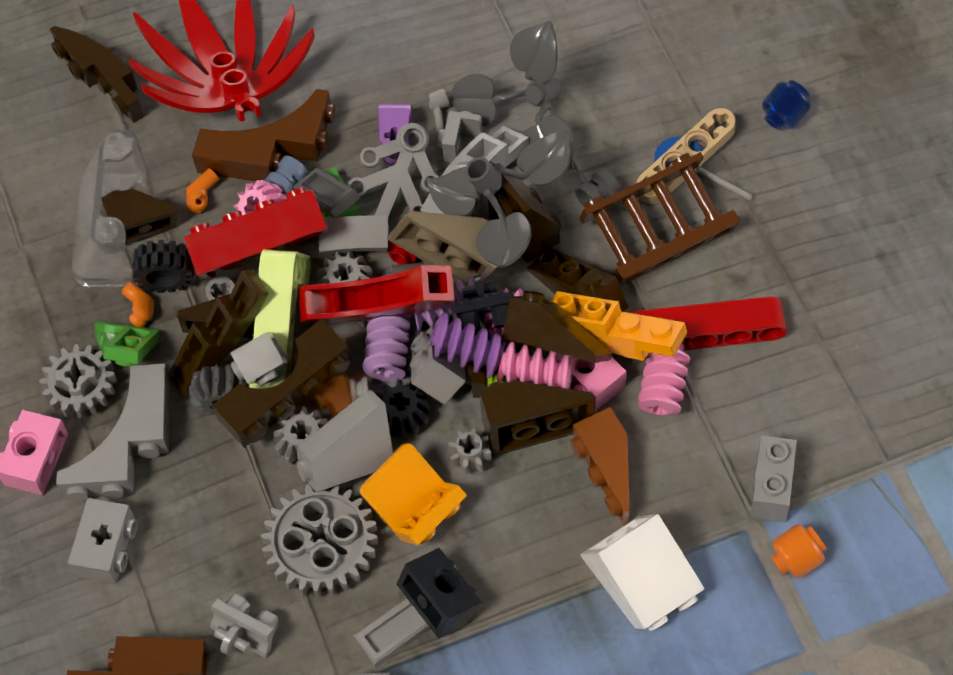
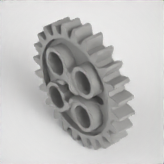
(301, 564)

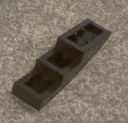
(225, 325)

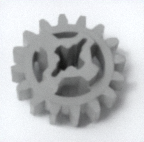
(65, 375)

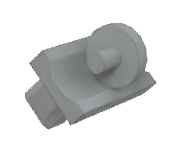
(241, 630)

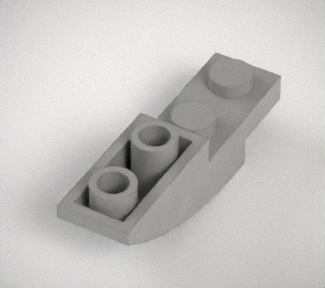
(500, 148)

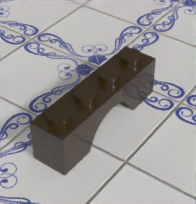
(252, 411)

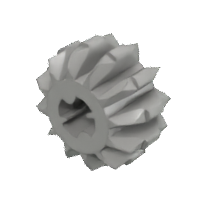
(344, 268)
(290, 430)

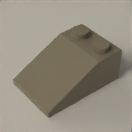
(444, 241)

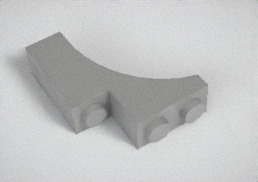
(139, 431)

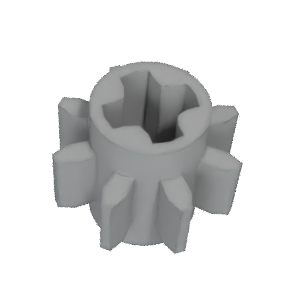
(478, 454)

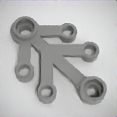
(398, 174)

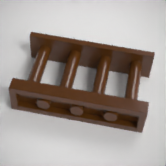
(658, 251)

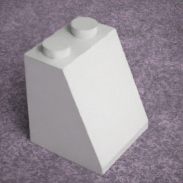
(644, 571)

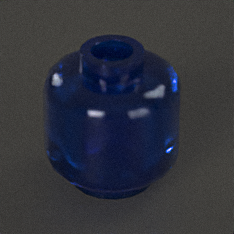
(786, 105)

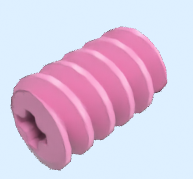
(535, 367)
(663, 383)

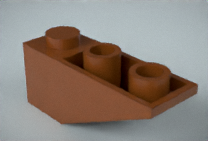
(605, 450)

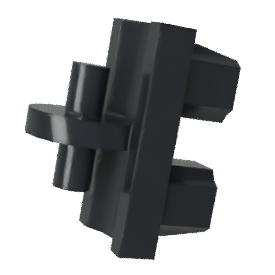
(469, 309)

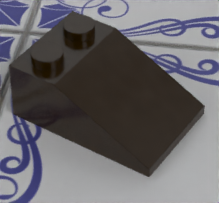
(545, 225)
(530, 414)

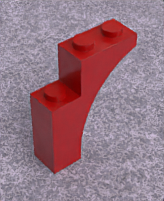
(390, 294)

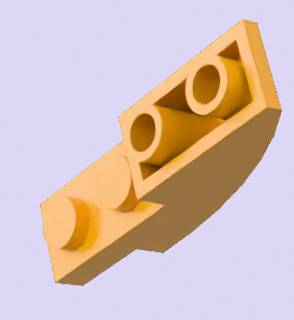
(622, 331)

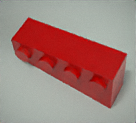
(248, 234)

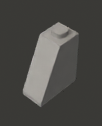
(347, 445)

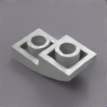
(355, 234)

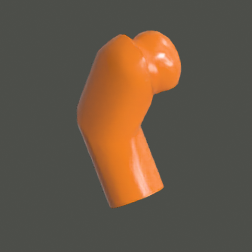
(198, 191)
(142, 304)

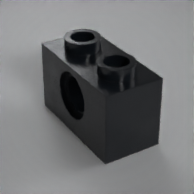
(439, 592)

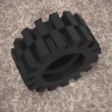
(162, 266)

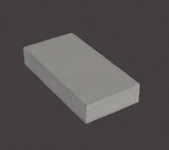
(391, 632)

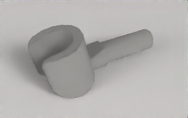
(437, 101)

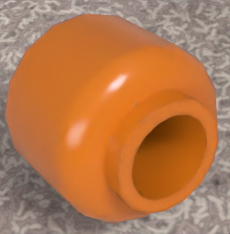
(798, 551)

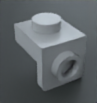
(457, 125)

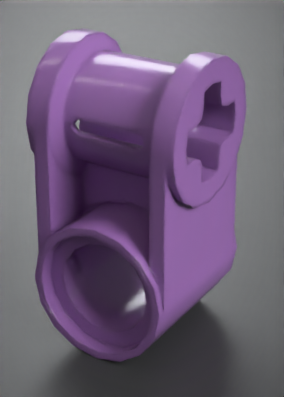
(390, 120)

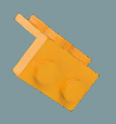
(411, 495)

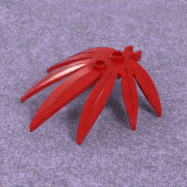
(226, 83)

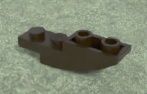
(98, 66)

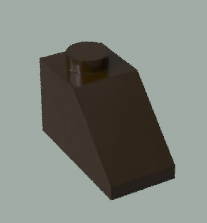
(139, 213)

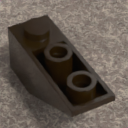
(573, 276)

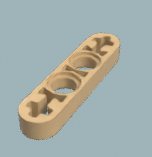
(700, 131)

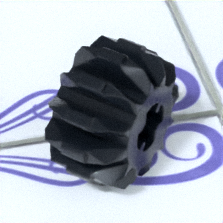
(414, 403)

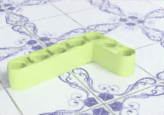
(280, 275)

